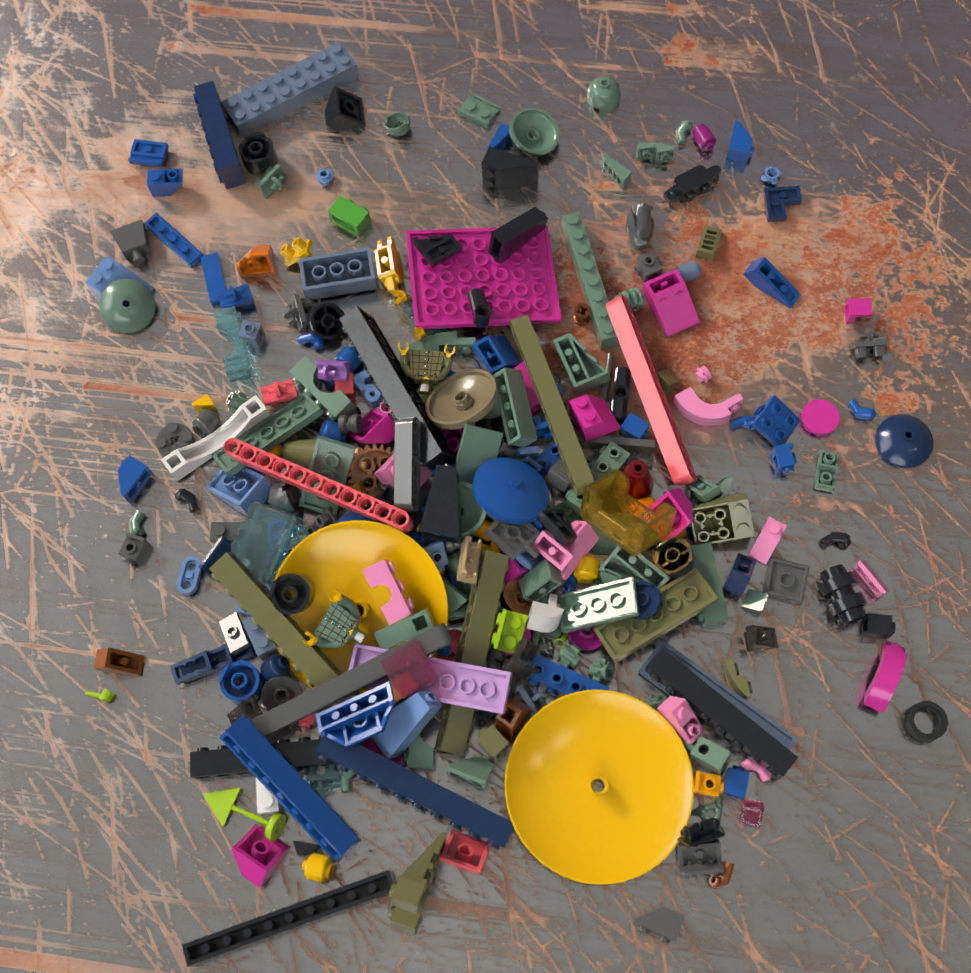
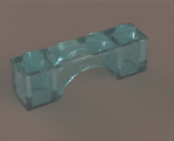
(236, 363)

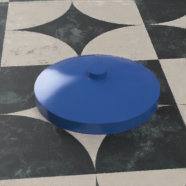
(510, 490)

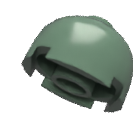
(603, 93)

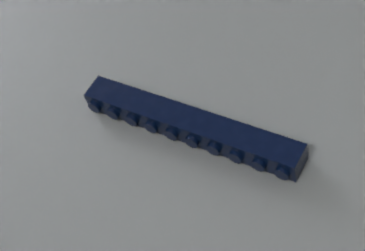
(419, 790)

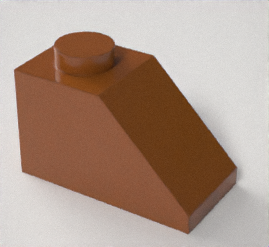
(118, 661)

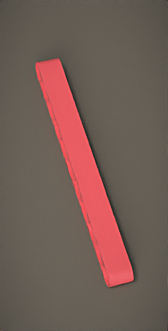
(651, 391)
(323, 490)

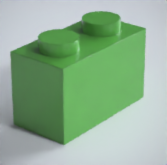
(349, 215)

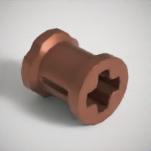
(583, 314)

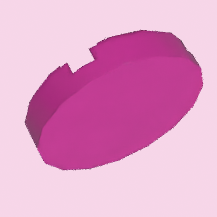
(820, 417)

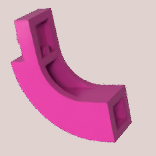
(886, 677)

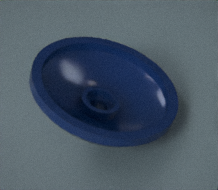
(897, 448)

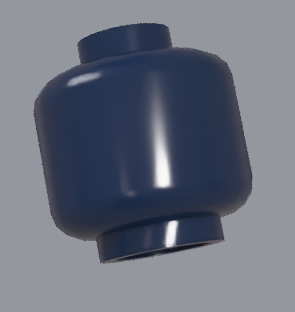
(275, 666)

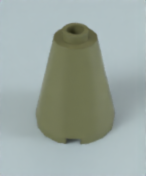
(299, 451)

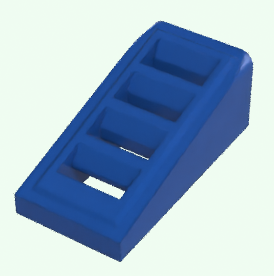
(501, 138)

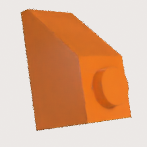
(257, 261)

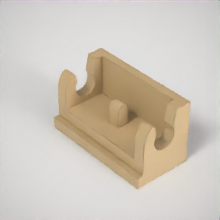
(469, 561)

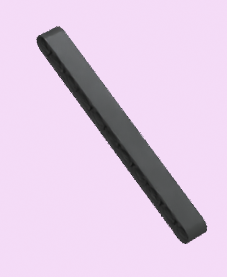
(343, 685)

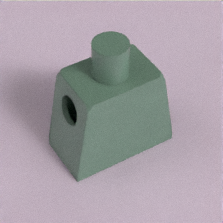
(714, 760)

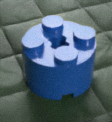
(237, 672)

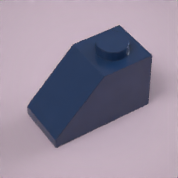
(740, 575)

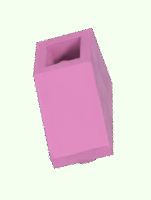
(681, 718)

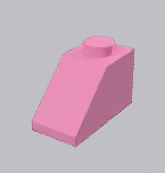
(767, 540)
(555, 552)

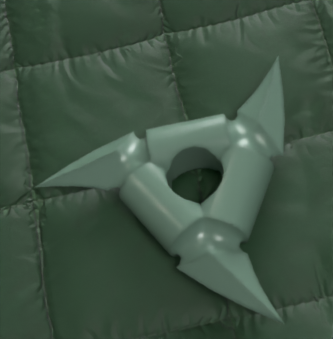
(717, 807)

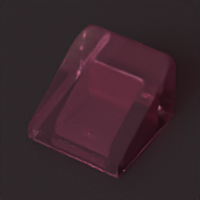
(751, 813)

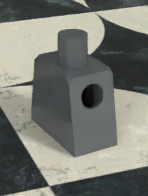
(133, 241)

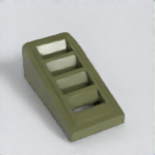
(706, 253)

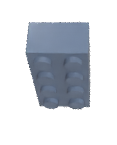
(337, 273)

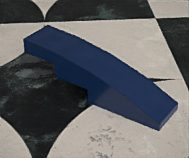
(208, 663)

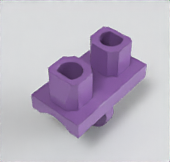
(333, 370)

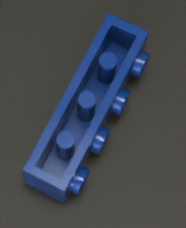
(559, 679)

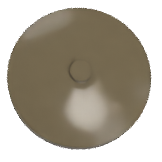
(462, 399)

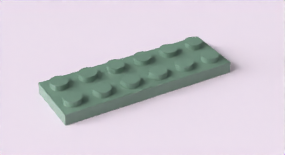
(272, 430)

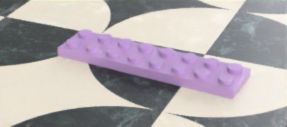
(456, 682)

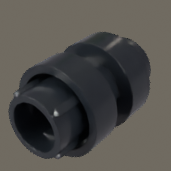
(846, 602)

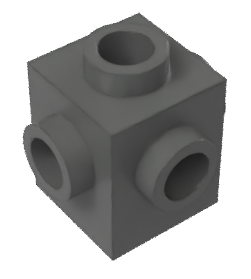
(648, 266)

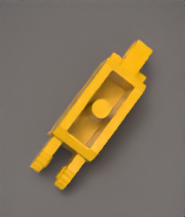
(389, 264)

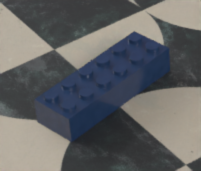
(218, 135)

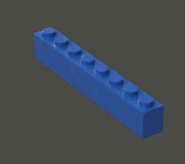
(289, 787)

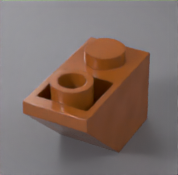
(513, 720)

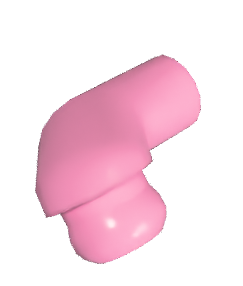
(749, 765)

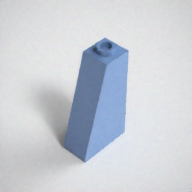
(406, 723)

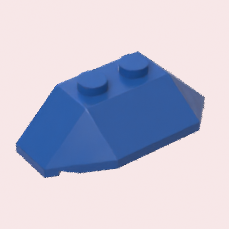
(357, 717)

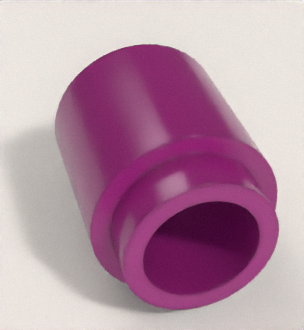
(704, 137)

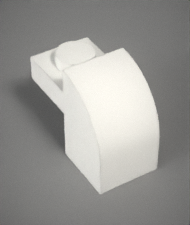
(545, 616)

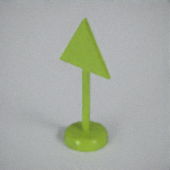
(223, 802)

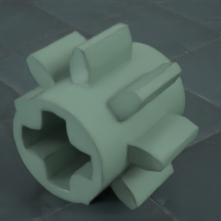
(234, 401)
(570, 656)
(601, 671)

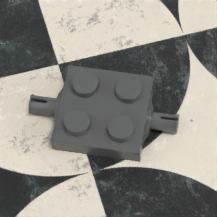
(513, 538)

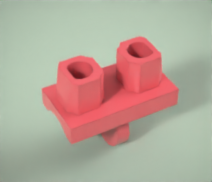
(278, 392)

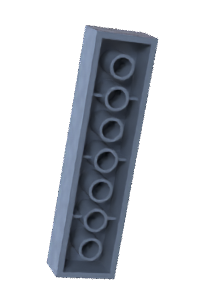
(290, 89)

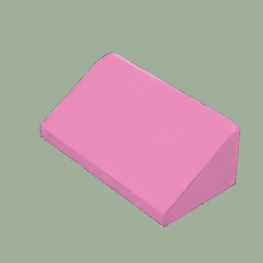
(871, 579)

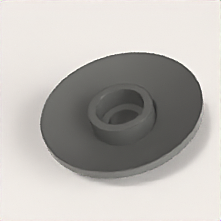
(270, 695)

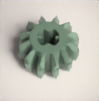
(635, 298)

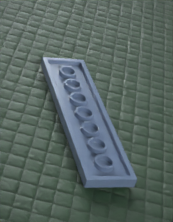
(765, 722)

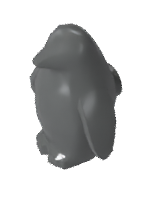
(639, 225)

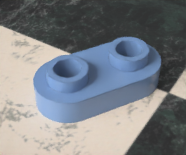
(189, 576)

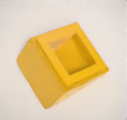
(204, 403)

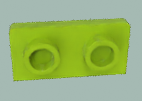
(510, 631)

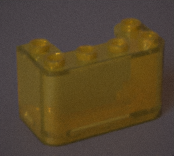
(622, 517)

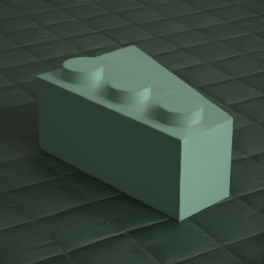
(581, 368)
(640, 567)

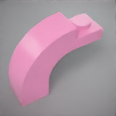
(703, 413)

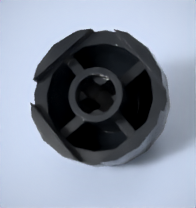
(325, 320)
(674, 557)

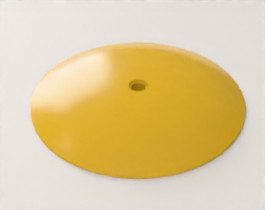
(336, 560)
(643, 796)

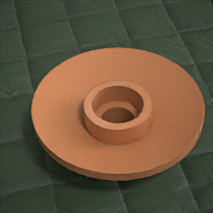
(514, 598)

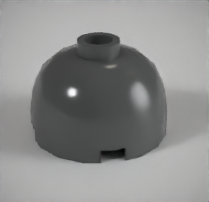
(285, 497)

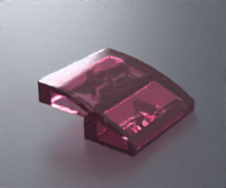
(409, 669)

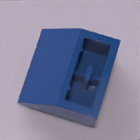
(495, 353)

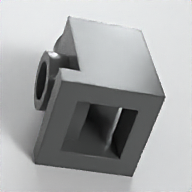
(137, 554)

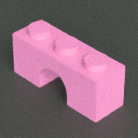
(384, 574)

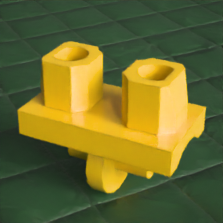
(300, 249)

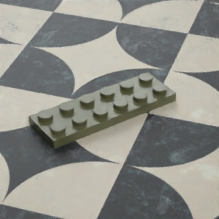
(680, 602)

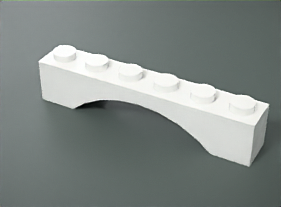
(190, 457)

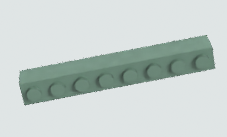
(589, 278)

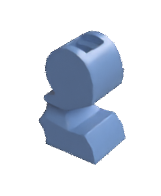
(372, 395)

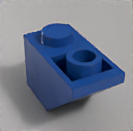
(164, 181)

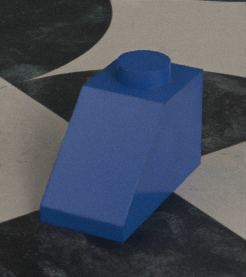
(740, 144)
(132, 477)

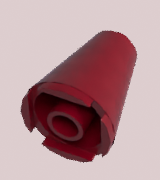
(639, 478)

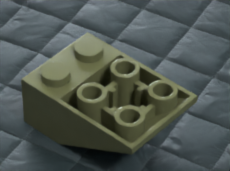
(722, 520)

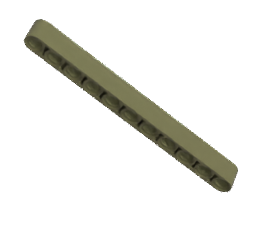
(551, 404)

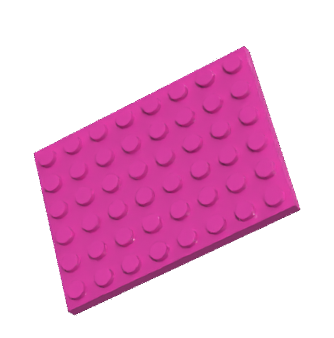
(512, 289)

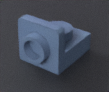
(253, 332)

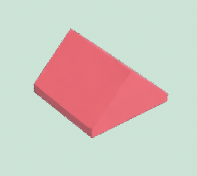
(465, 852)

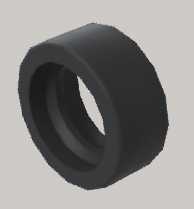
(936, 710)

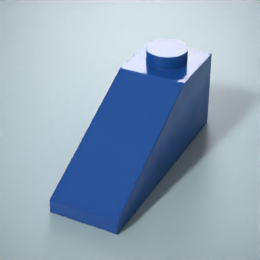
(771, 281)

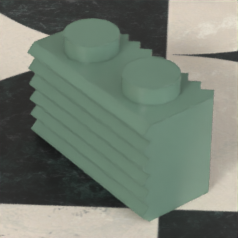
(540, 581)

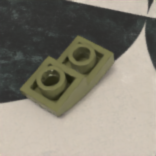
(739, 684)

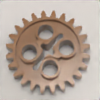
(358, 473)

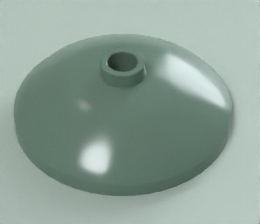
(537, 124)
(130, 318)
(473, 513)

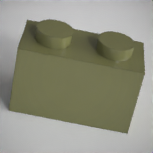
(492, 742)

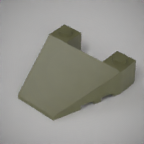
(414, 887)

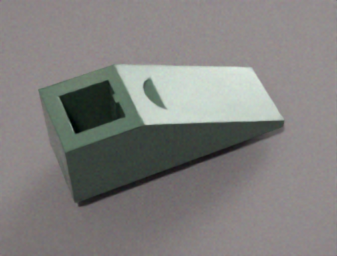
(405, 629)

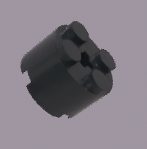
(257, 153)
(283, 599)

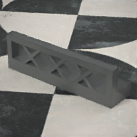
(628, 444)

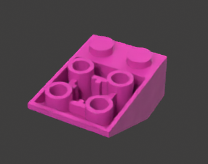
(670, 302)

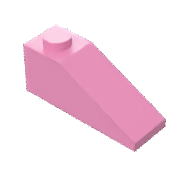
(581, 546)

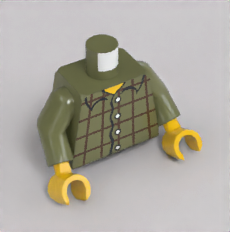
(426, 366)

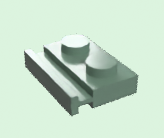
(479, 110)

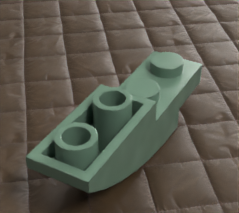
(438, 341)

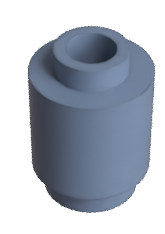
(689, 270)

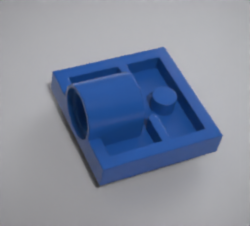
(775, 421)

